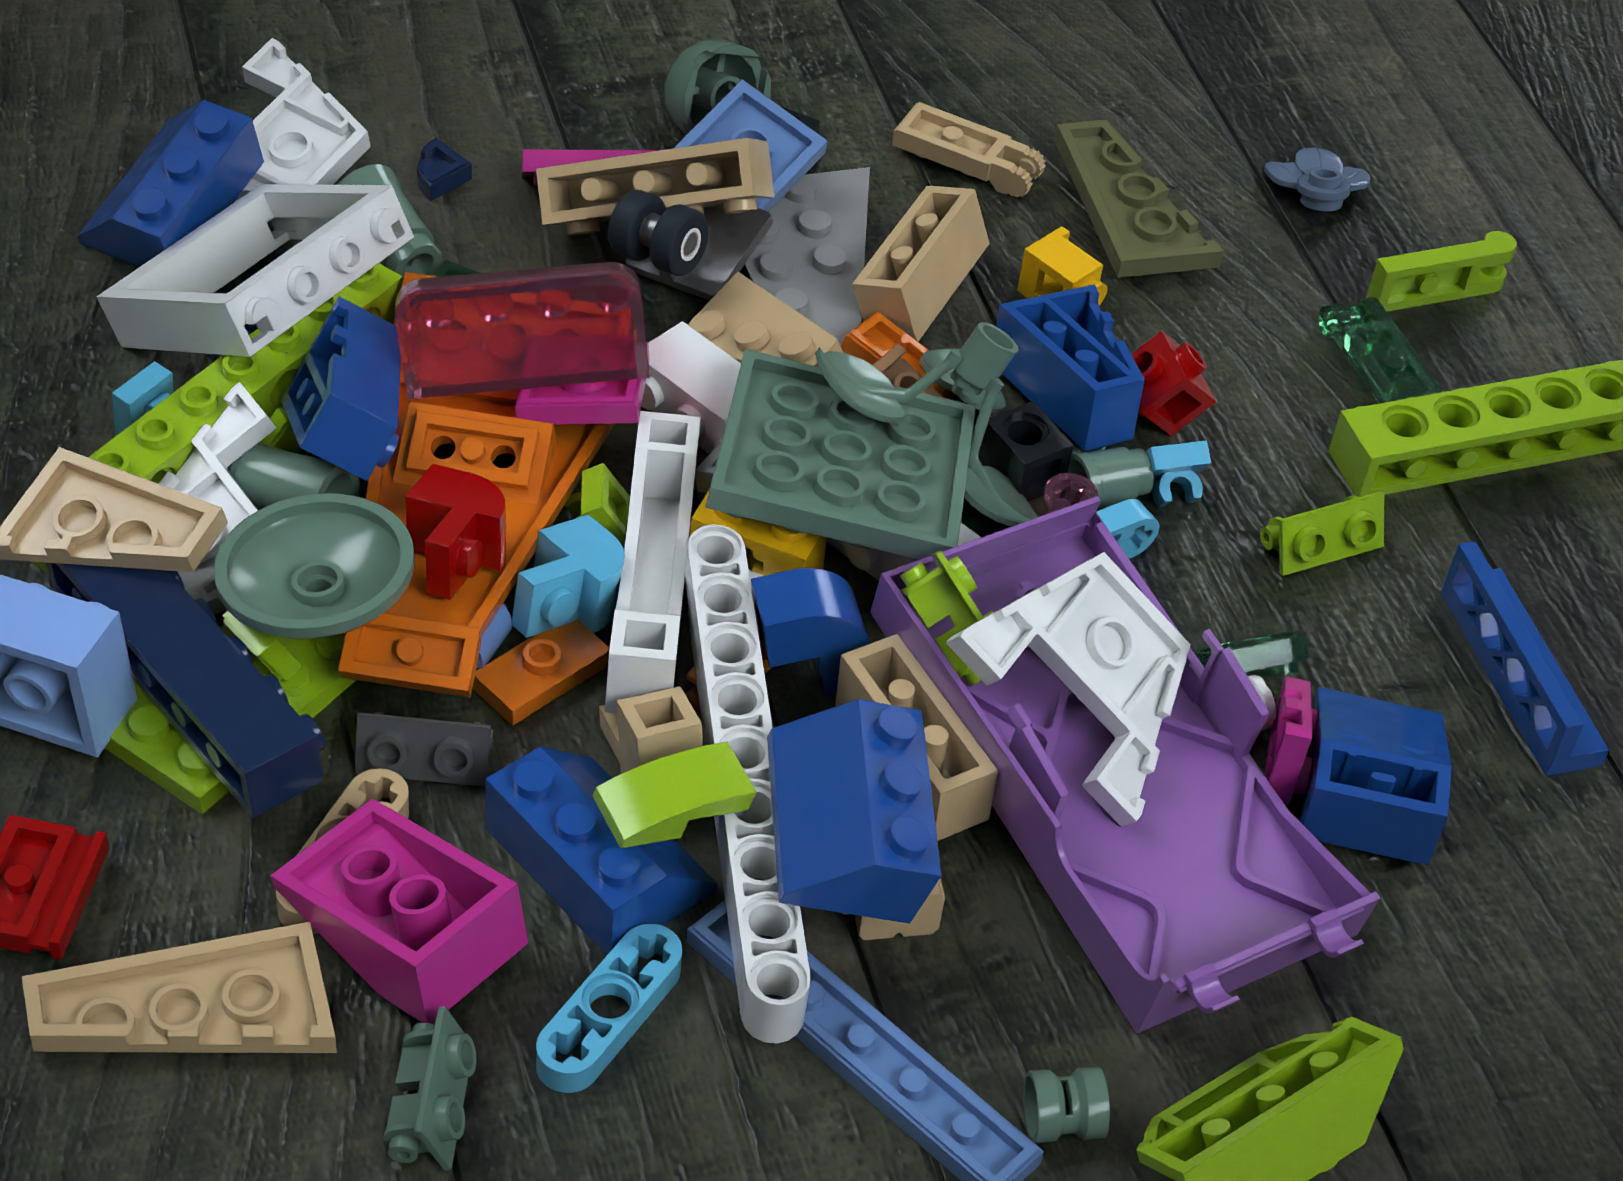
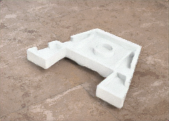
(303, 131)
(207, 479)
(1108, 651)

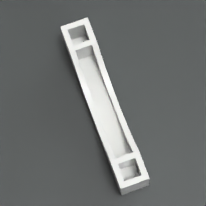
(655, 558)

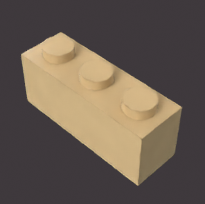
(923, 259)
(958, 767)

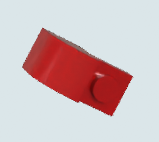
(457, 525)

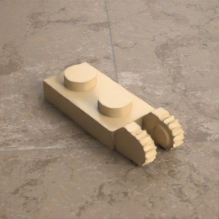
(969, 149)

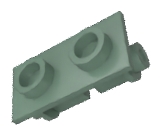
(438, 1065)

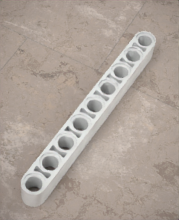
(738, 711)

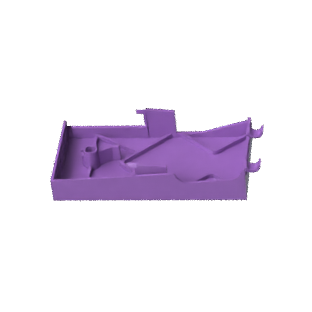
(1214, 870)

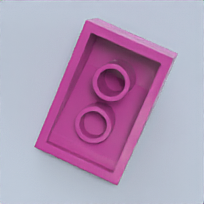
(405, 908)

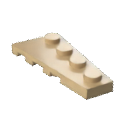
(199, 997)

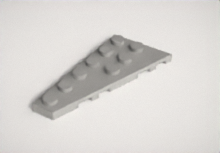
(817, 248)

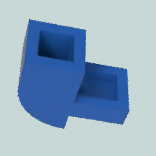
(808, 617)

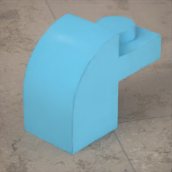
(572, 578)

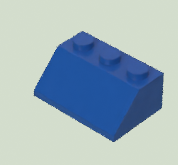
(177, 183)
(854, 811)
(556, 832)

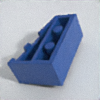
(1074, 365)
(348, 391)

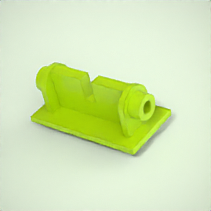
(1326, 533)
(944, 594)

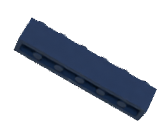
(205, 683)

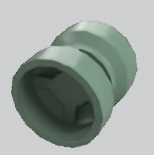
(1066, 1105)

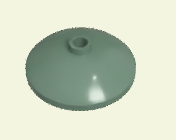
(314, 566)

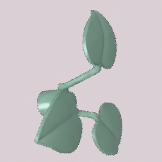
(971, 375)

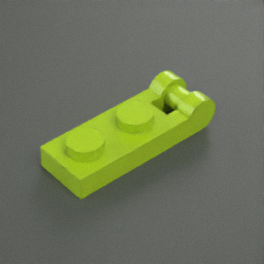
(1442, 273)

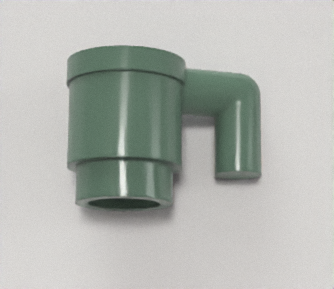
(1115, 472)

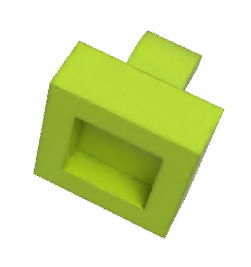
(603, 500)

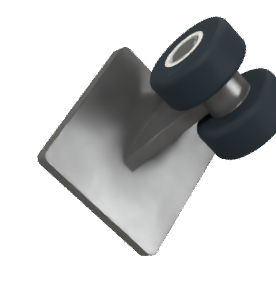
(683, 244)

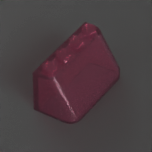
(521, 329)

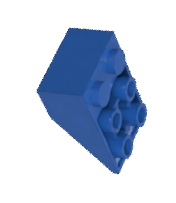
(1377, 776)

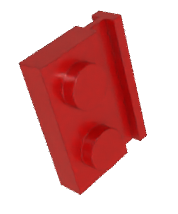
(45, 882)

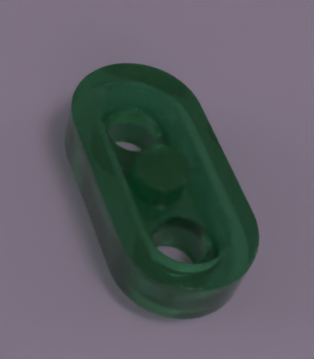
(1272, 653)

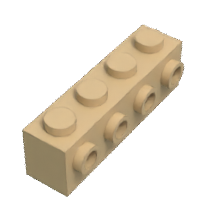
(695, 176)

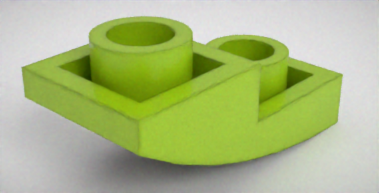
(663, 795)

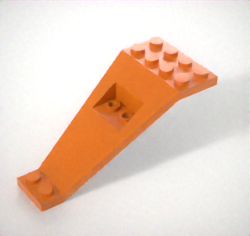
(436, 640)

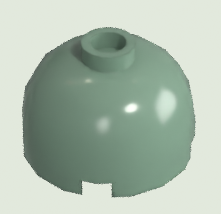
(706, 75)

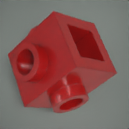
(1166, 372)

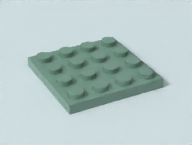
(826, 470)

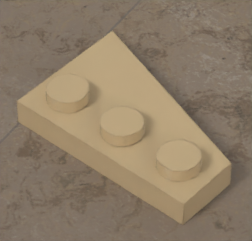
(756, 320)
(107, 518)

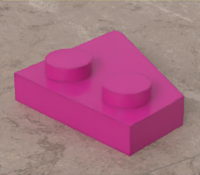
(1289, 740)

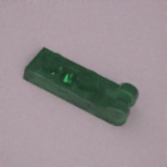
(1377, 350)

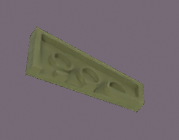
(1130, 208)

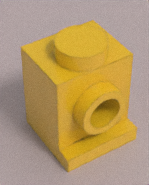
(1057, 266)

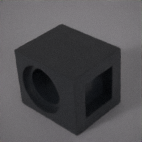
(1025, 448)

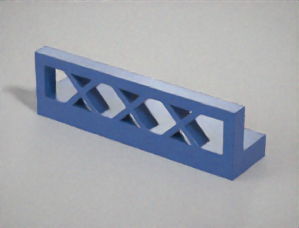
(1521, 665)

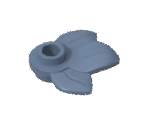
(1318, 178)

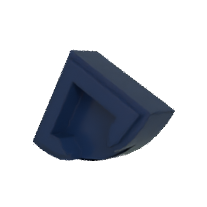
(441, 169)

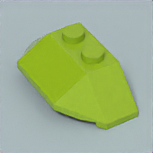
(1279, 1110)

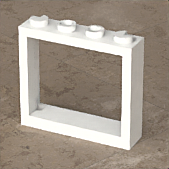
(172, 296)

